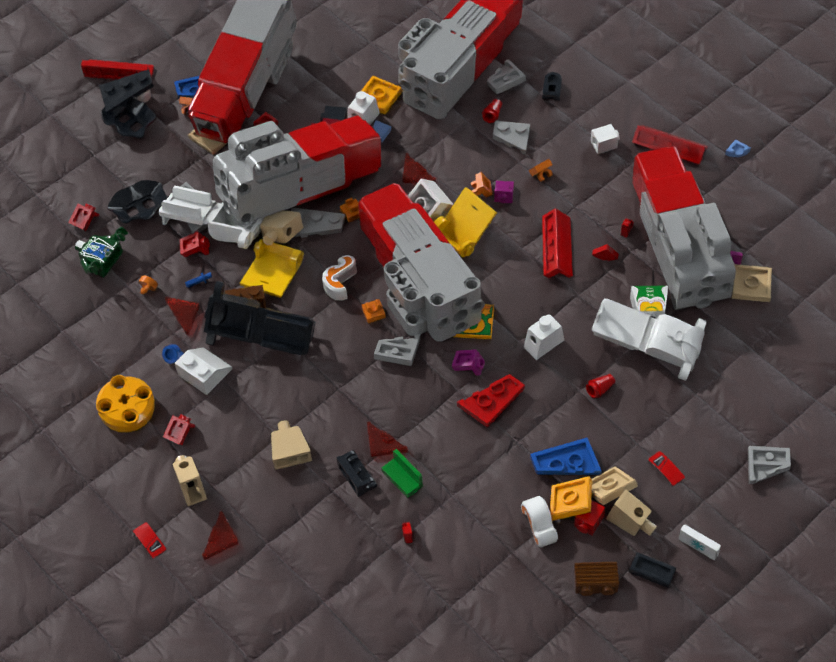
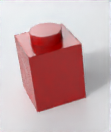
(590, 521)

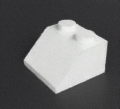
(431, 198)
(202, 369)

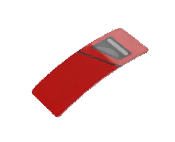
(667, 467)
(149, 540)

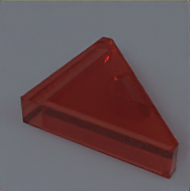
(414, 171)
(183, 311)
(383, 443)
(221, 538)

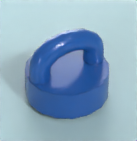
(171, 353)

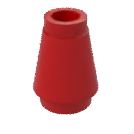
(492, 111)
(600, 385)

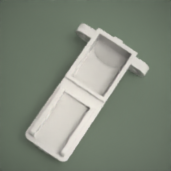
(200, 209)
(660, 337)

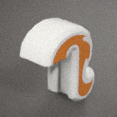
(336, 275)
(540, 521)

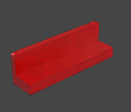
(112, 69)
(658, 139)
(557, 244)

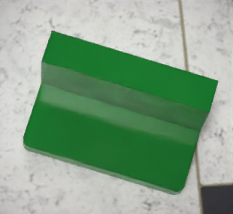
(403, 474)

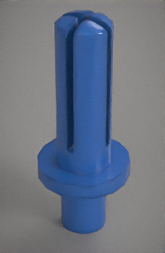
(197, 280)

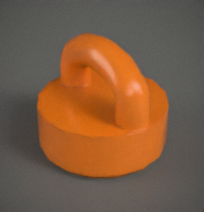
(147, 284)

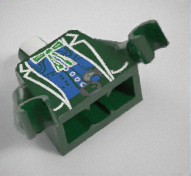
(101, 252)

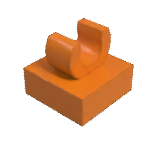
(185, 102)
(542, 168)
(482, 185)
(350, 209)
(373, 311)

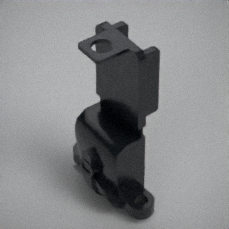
(248, 322)

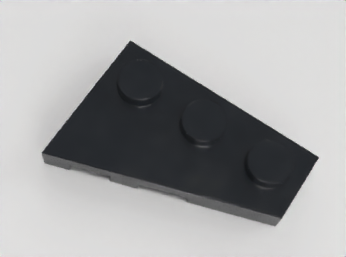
(123, 89)

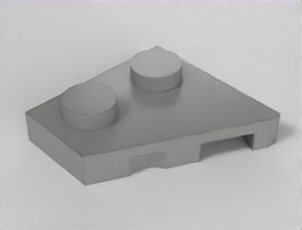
(505, 78)
(512, 134)
(397, 350)
(767, 462)

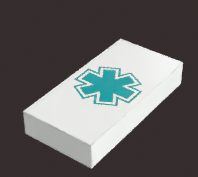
(699, 542)

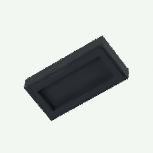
(652, 570)

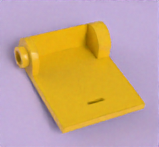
(464, 223)
(273, 267)

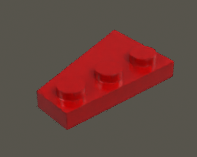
(492, 401)

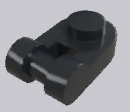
(552, 81)

